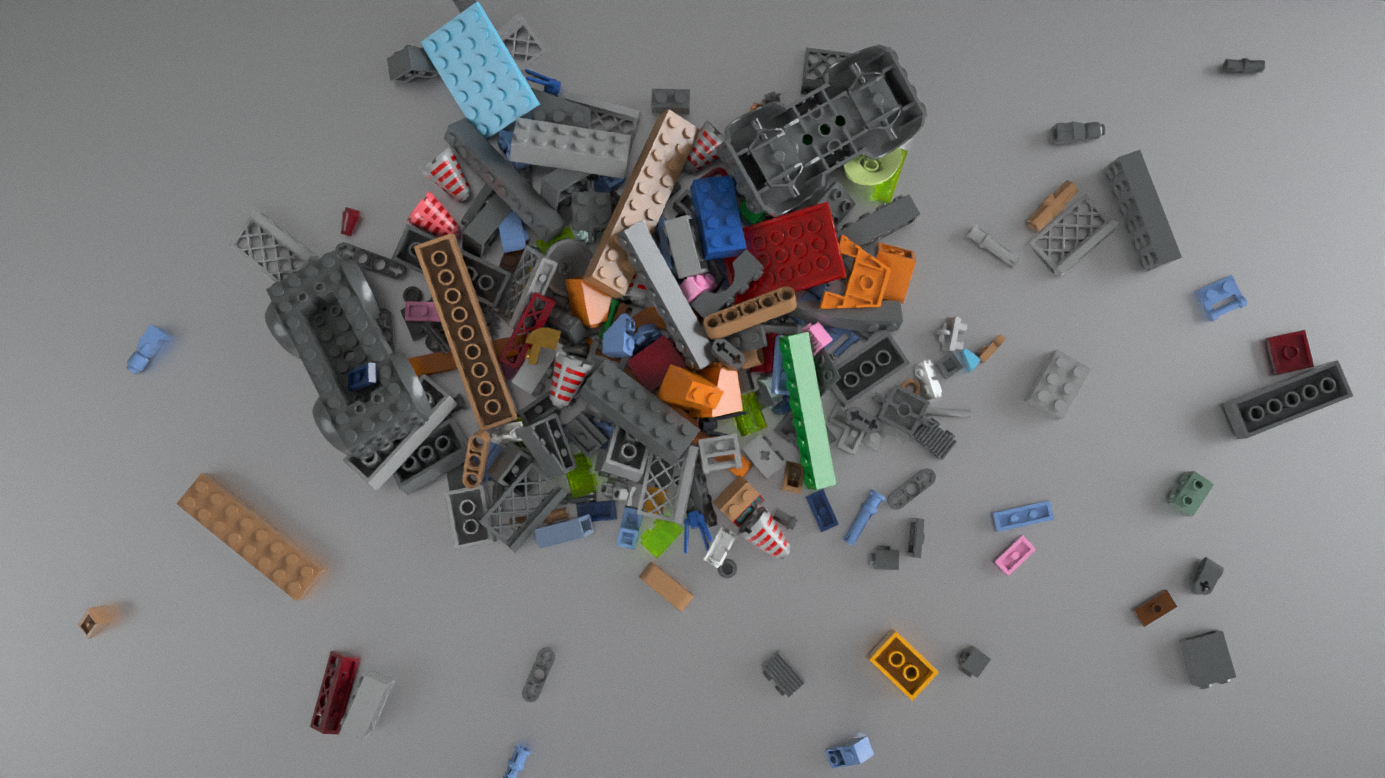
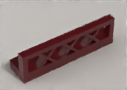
(539, 322)
(336, 694)

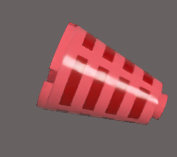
(433, 217)

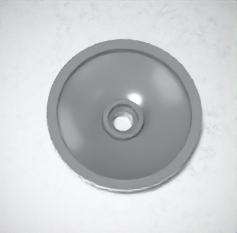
(576, 259)

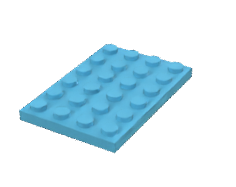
(480, 71)

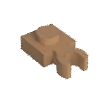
(986, 351)

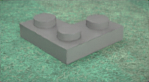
(852, 435)
(875, 440)

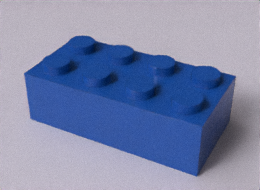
(717, 217)

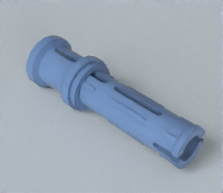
(868, 509)
(517, 760)

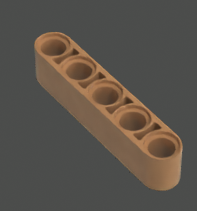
(750, 313)

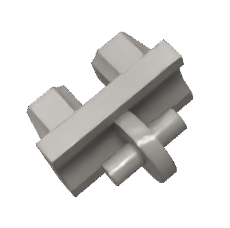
(949, 333)
(618, 491)

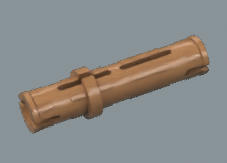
(555, 515)

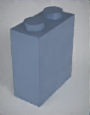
(563, 531)

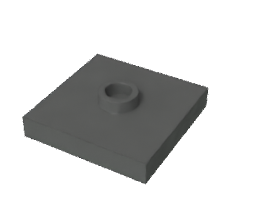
(916, 537)

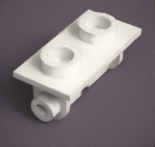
(924, 372)
(506, 433)
(724, 539)

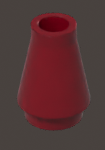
(350, 218)

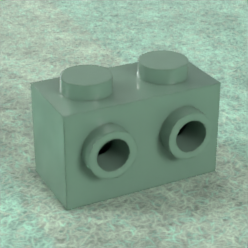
(1190, 493)

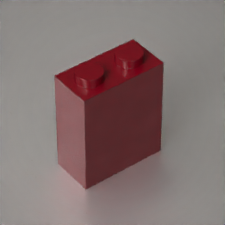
(654, 361)

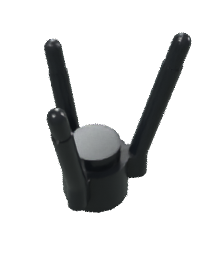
(708, 424)

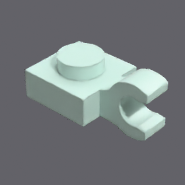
(767, 381)

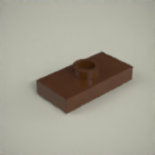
(1154, 608)

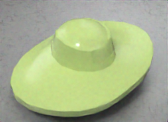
(869, 172)

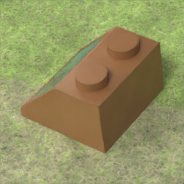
(738, 501)

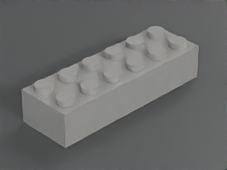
(570, 148)
(386, 461)

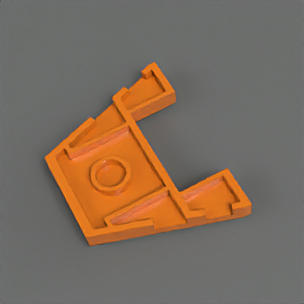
(865, 282)

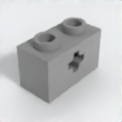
(765, 467)

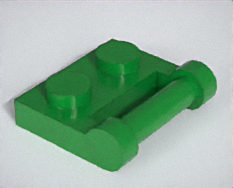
(612, 312)

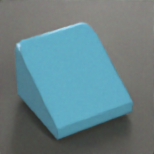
(970, 359)

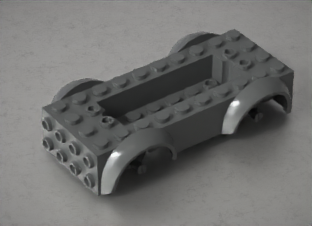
(767, 146)
(306, 319)

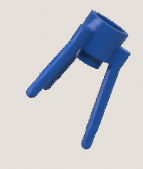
(551, 85)
(696, 520)

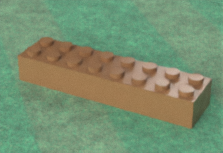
(251, 536)

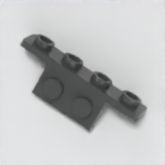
(700, 497)

